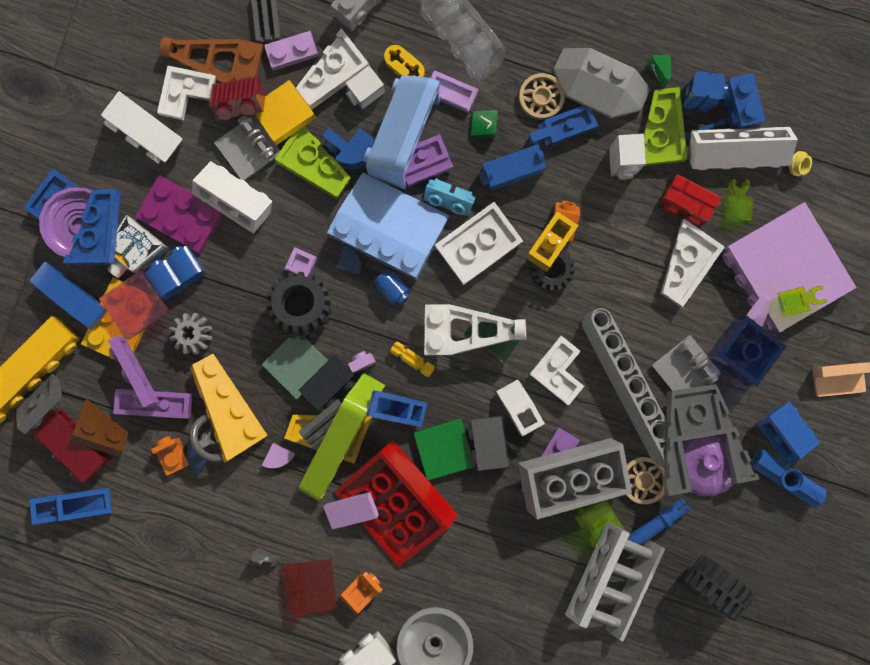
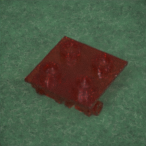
(309, 587)

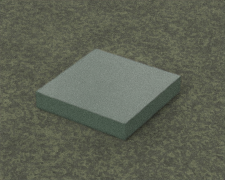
(295, 364)

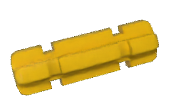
(412, 359)

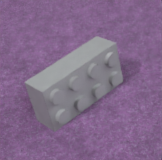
(574, 478)

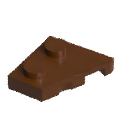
(98, 431)

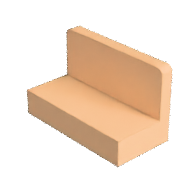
(840, 379)

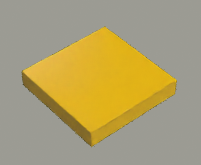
(284, 113)

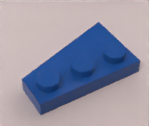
(98, 233)

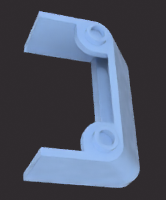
(401, 128)

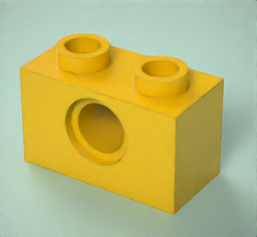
(552, 241)

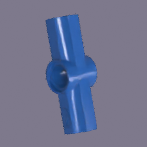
(799, 486)

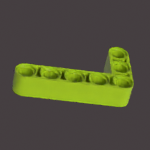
(339, 437)

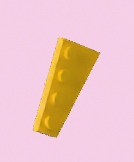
(229, 414)

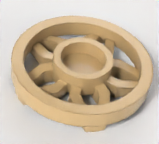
(541, 96)
(645, 480)

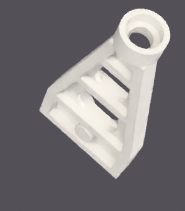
(438, 329)

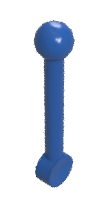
(722, 122)

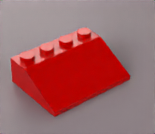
(406, 502)

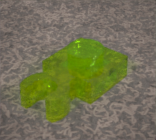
(739, 206)
(797, 300)

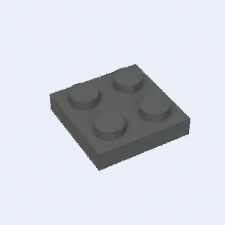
(38, 403)

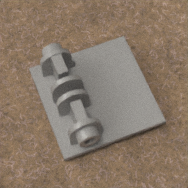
(247, 147)
(686, 366)

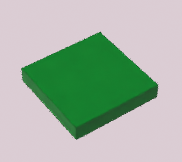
(444, 449)

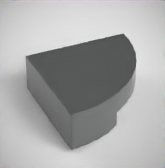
(260, 555)

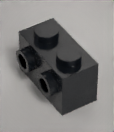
(328, 384)

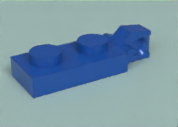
(564, 127)

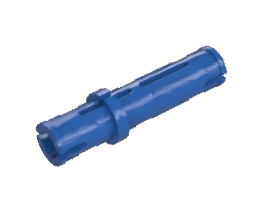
(659, 522)

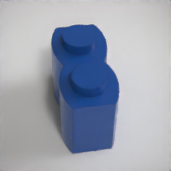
(175, 272)

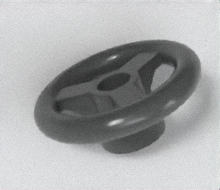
(205, 442)

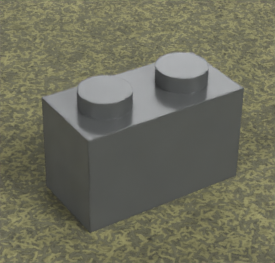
(489, 443)

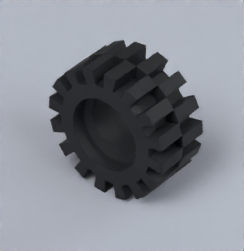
(558, 283)

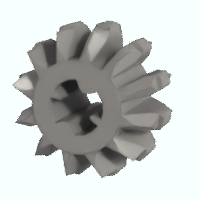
(182, 334)

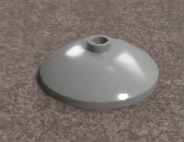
(439, 623)

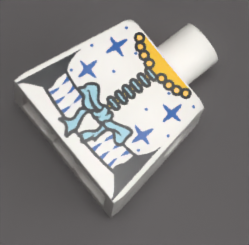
(135, 248)

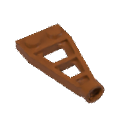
(245, 64)

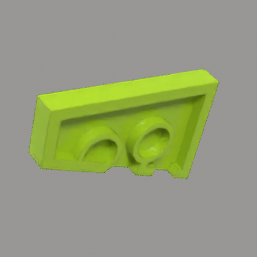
(665, 129)
(312, 163)

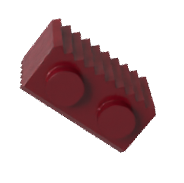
(237, 98)

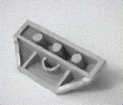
(600, 82)

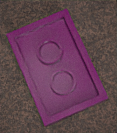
(179, 214)

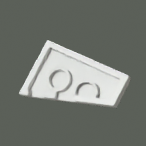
(334, 69)
(689, 262)

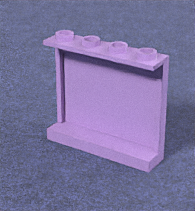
(784, 257)

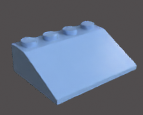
(388, 226)

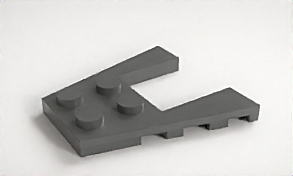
(694, 415)

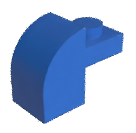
(350, 153)

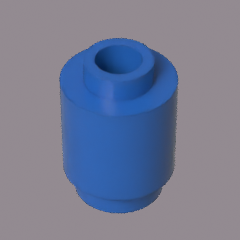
(392, 288)

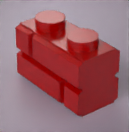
(689, 201)

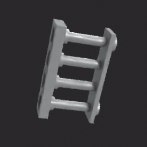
(597, 575)

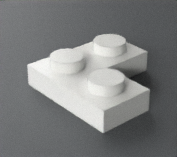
(181, 85)
(552, 373)

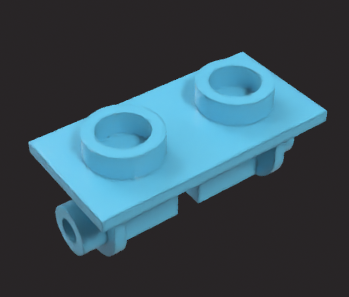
(439, 194)

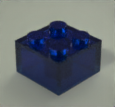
(747, 351)

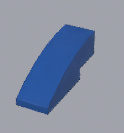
(68, 295)
(396, 408)
(70, 505)

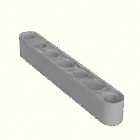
(621, 378)

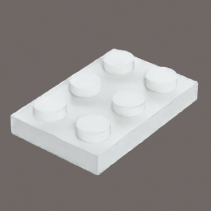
(478, 243)

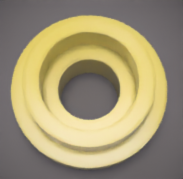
(800, 164)

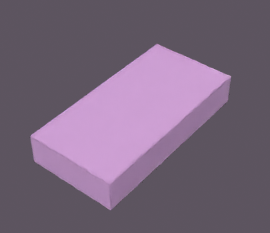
(455, 92)
(351, 510)

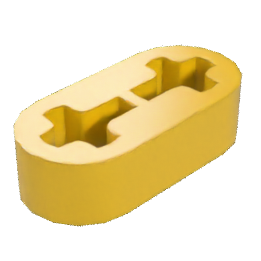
(406, 58)

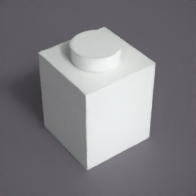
(364, 88)

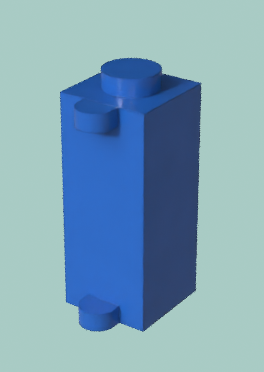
(512, 168)

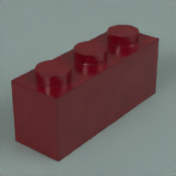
(81, 460)

